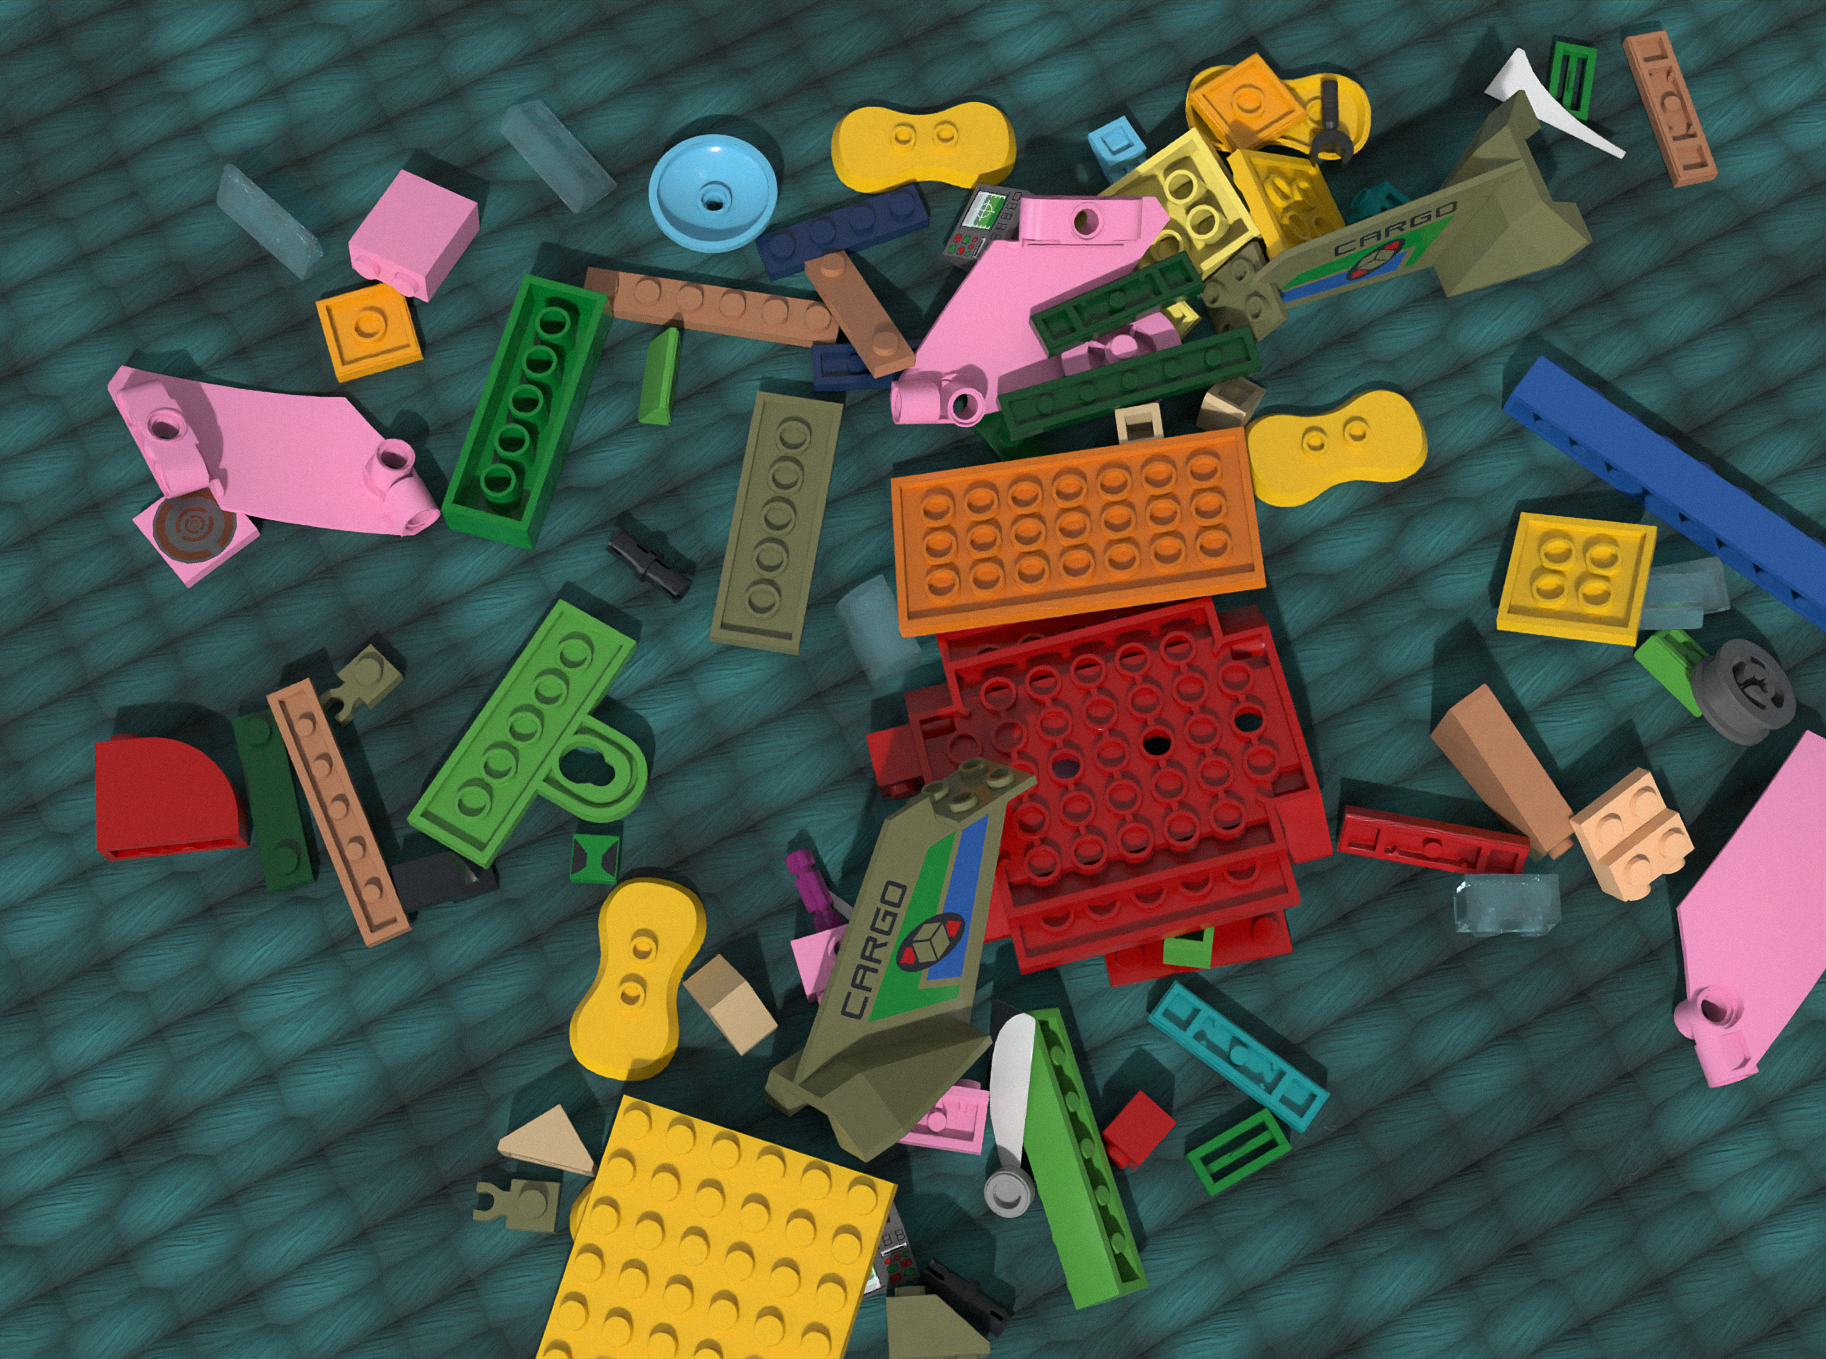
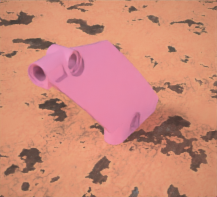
(984, 332)
(273, 454)
(1758, 922)

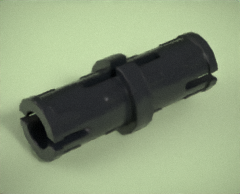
(649, 565)
(966, 1297)

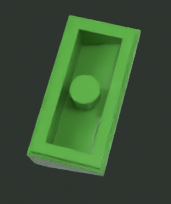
(660, 378)
(1670, 659)

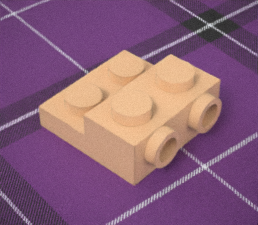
(1631, 837)

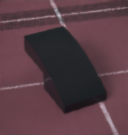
(441, 879)

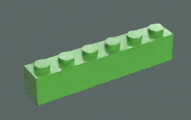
(1076, 1174)

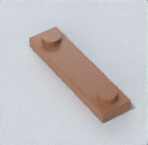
(1670, 108)
(859, 314)

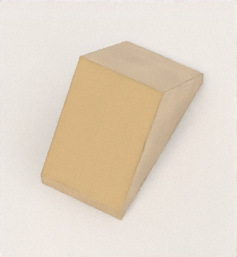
(1229, 404)
(731, 1004)
(550, 1142)

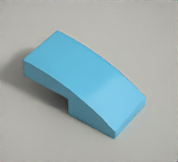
(1117, 149)

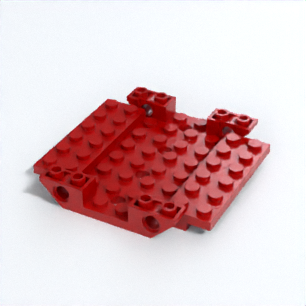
(1135, 837)

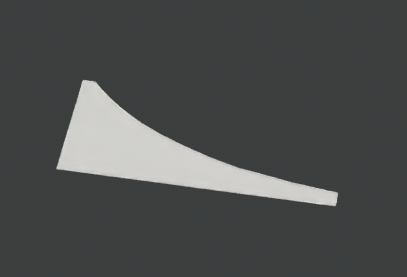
(1519, 76)

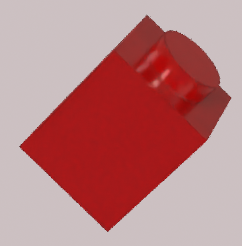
(896, 762)
(1136, 1132)

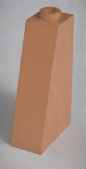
(1505, 773)

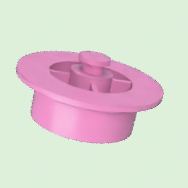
(1130, 341)

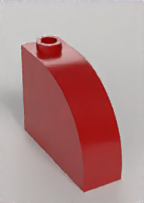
(163, 800)

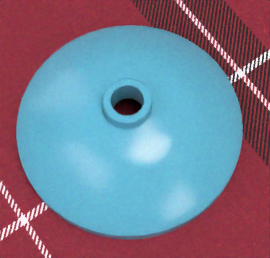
(707, 173)

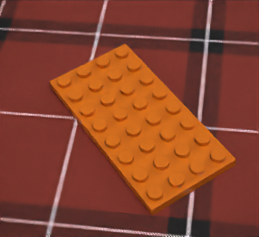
(1075, 533)

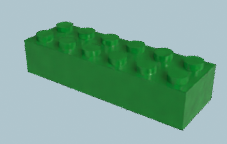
(528, 412)

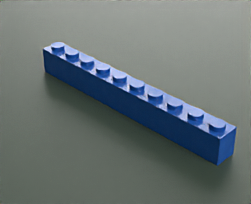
(1673, 486)

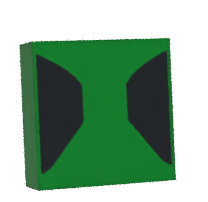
(595, 859)

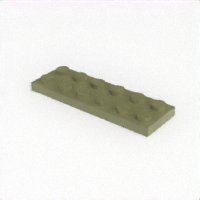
(777, 523)

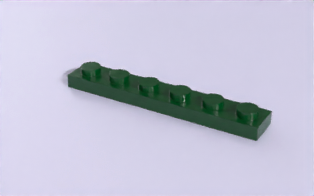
(1128, 383)

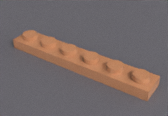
(715, 308)
(339, 813)

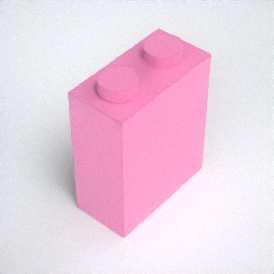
(414, 236)

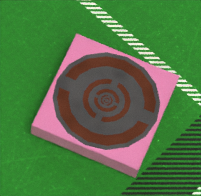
(195, 533)

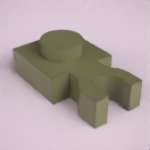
(365, 680)
(528, 1205)

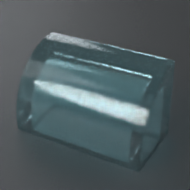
(872, 628)

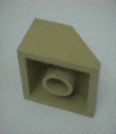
(929, 1328)

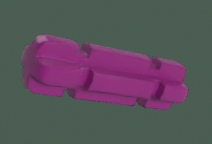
(813, 890)

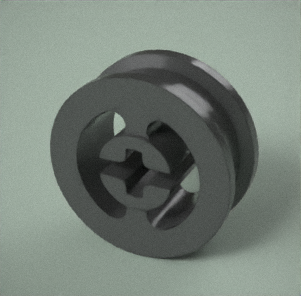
(1743, 692)

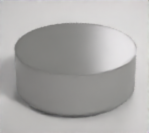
(1009, 1191)

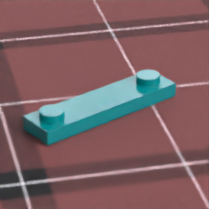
(1238, 1057)

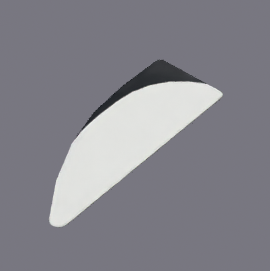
(1009, 1077)

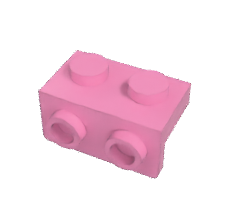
(954, 1121)

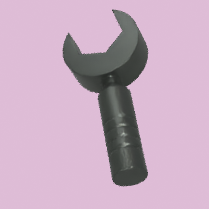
(1331, 137)

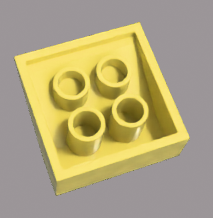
(1200, 198)

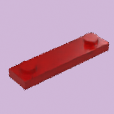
(1430, 843)
(1232, 944)

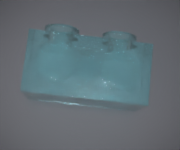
(1507, 904)

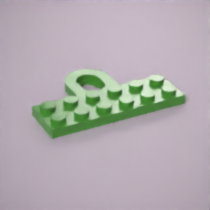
(526, 732)

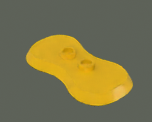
(1353, 111)
(887, 149)
(1364, 438)
(630, 1014)

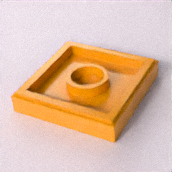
(1247, 106)
(368, 331)

